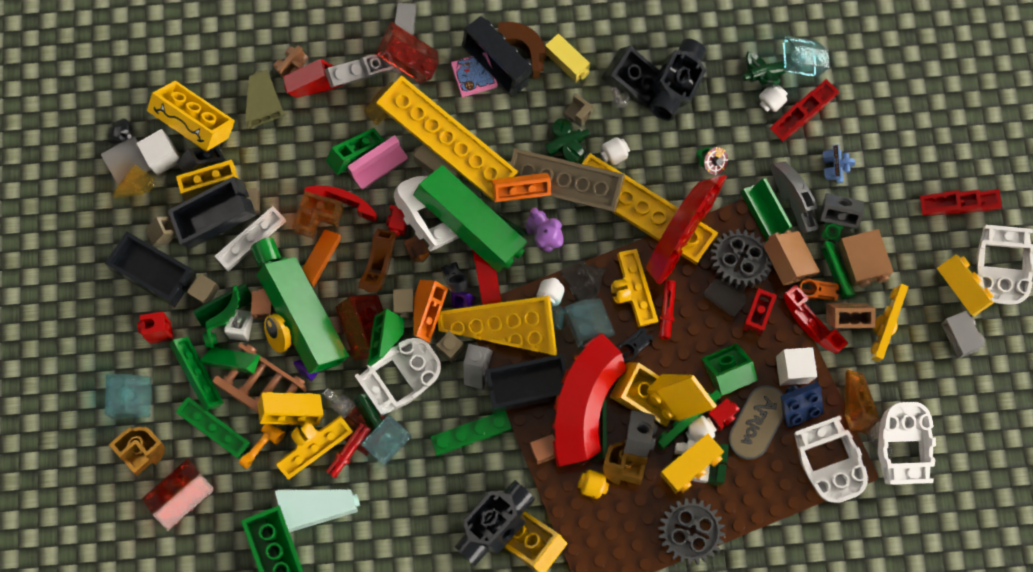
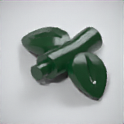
(761, 71)
(567, 141)

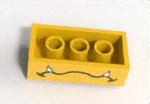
(190, 115)

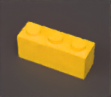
(205, 178)
(966, 284)
(289, 408)
(692, 464)

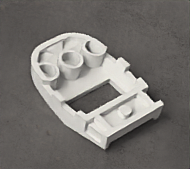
(411, 205)
(1006, 284)
(417, 365)
(907, 423)
(840, 480)

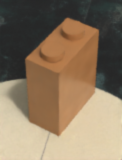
(790, 257)
(865, 258)
(850, 315)

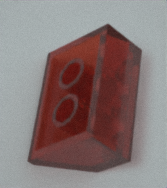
(408, 53)
(357, 320)
(177, 494)

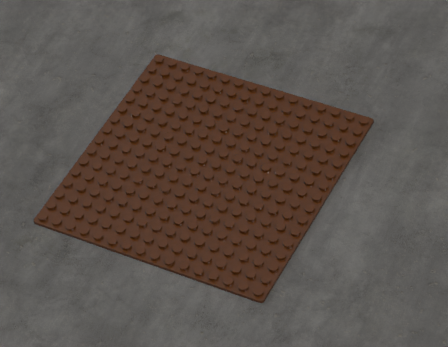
(622, 526)

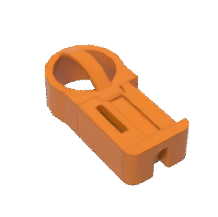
(822, 290)

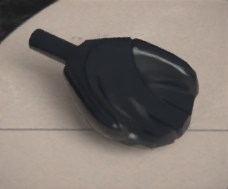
(119, 131)

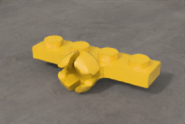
(634, 288)
(886, 323)
(312, 445)

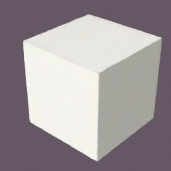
(159, 152)
(796, 366)

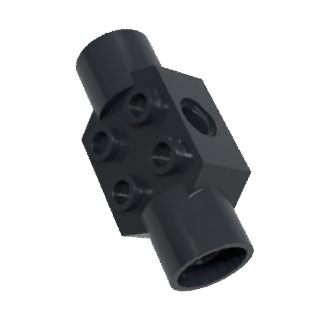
(678, 79)
(494, 522)

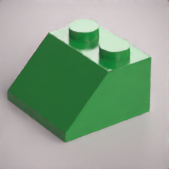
(730, 369)

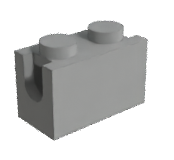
(963, 334)

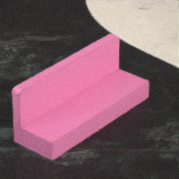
(377, 162)

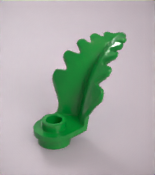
(221, 319)

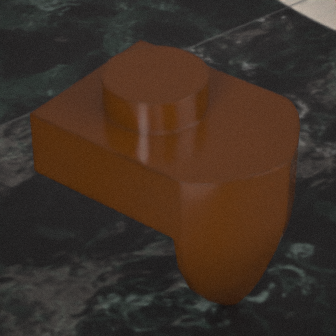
(417, 249)

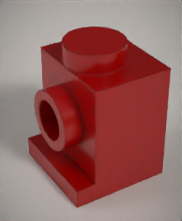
(396, 222)
(723, 414)

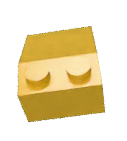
(633, 394)
(680, 396)
(536, 544)

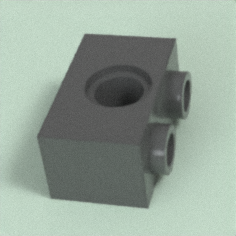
(842, 211)
(639, 434)

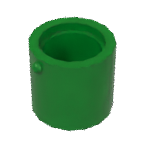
(265, 251)

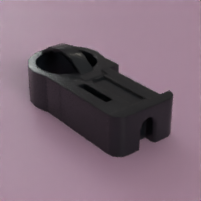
(454, 278)
(636, 343)

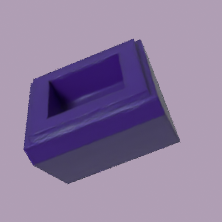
(462, 300)
(303, 371)

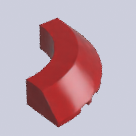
(683, 226)
(582, 400)

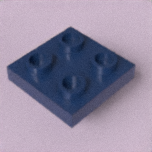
(801, 404)

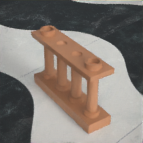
(241, 394)

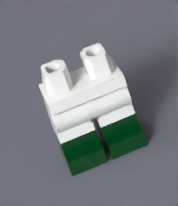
(714, 475)

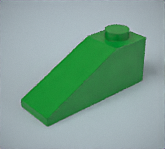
(353, 149)
(385, 333)

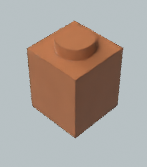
(261, 305)
(543, 449)

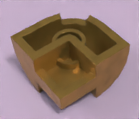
(138, 448)
(623, 466)

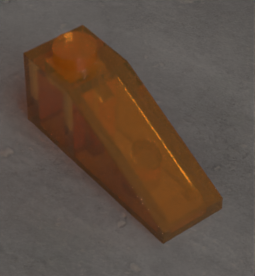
(859, 404)

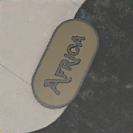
(756, 423)

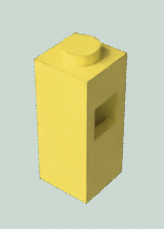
(567, 58)

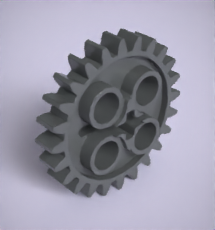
(724, 251)
(685, 549)

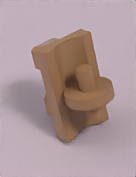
(295, 60)

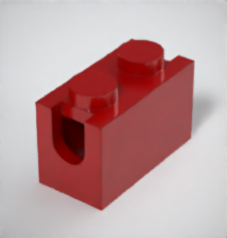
(759, 312)
(155, 327)

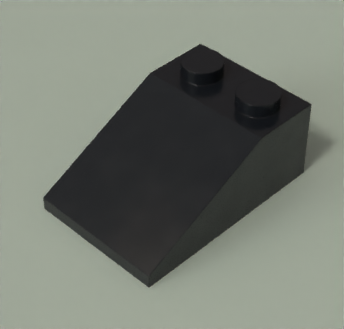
(632, 75)

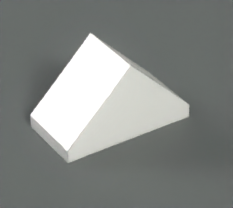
(239, 325)

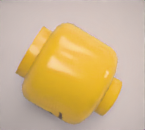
(593, 484)

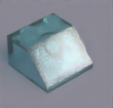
(805, 56)
(588, 320)
(127, 396)

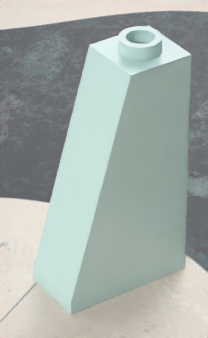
(313, 507)

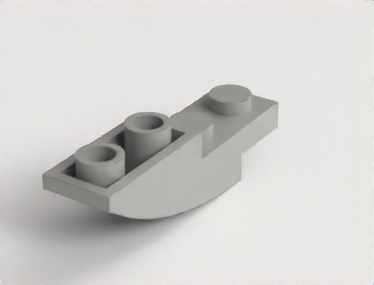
(357, 70)

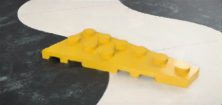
(510, 323)

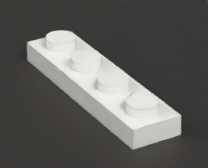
(258, 230)

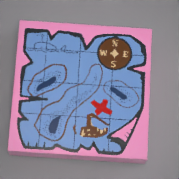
(472, 76)

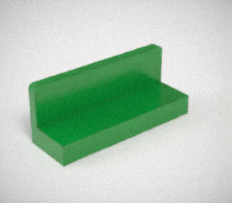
(766, 209)

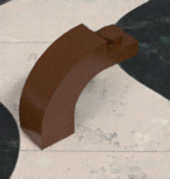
(526, 39)
(379, 261)

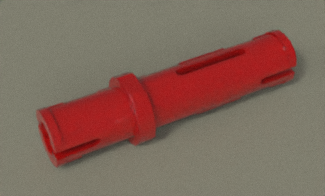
(666, 317)
(342, 457)

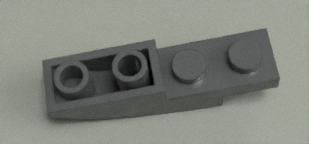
(797, 192)

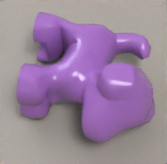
(547, 231)

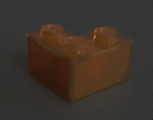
(315, 210)

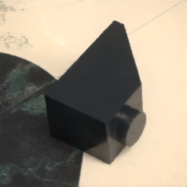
(198, 158)

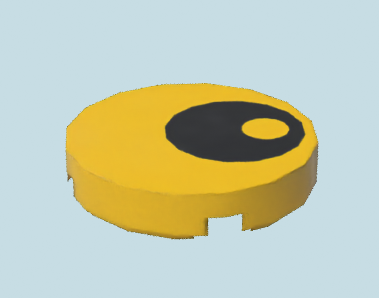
(276, 333)

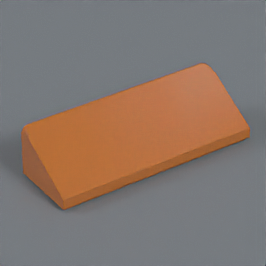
(521, 187)
(321, 255)

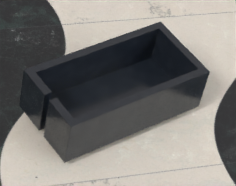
(507, 64)
(212, 212)
(150, 269)
(525, 383)

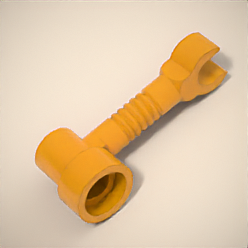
(270, 433)

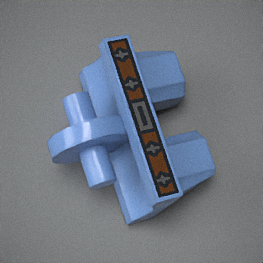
(836, 172)

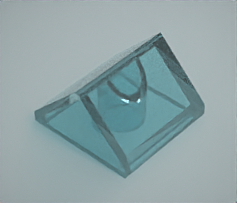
(386, 441)

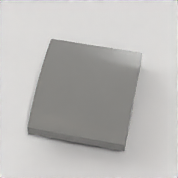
(123, 157)

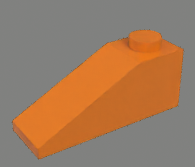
(427, 307)

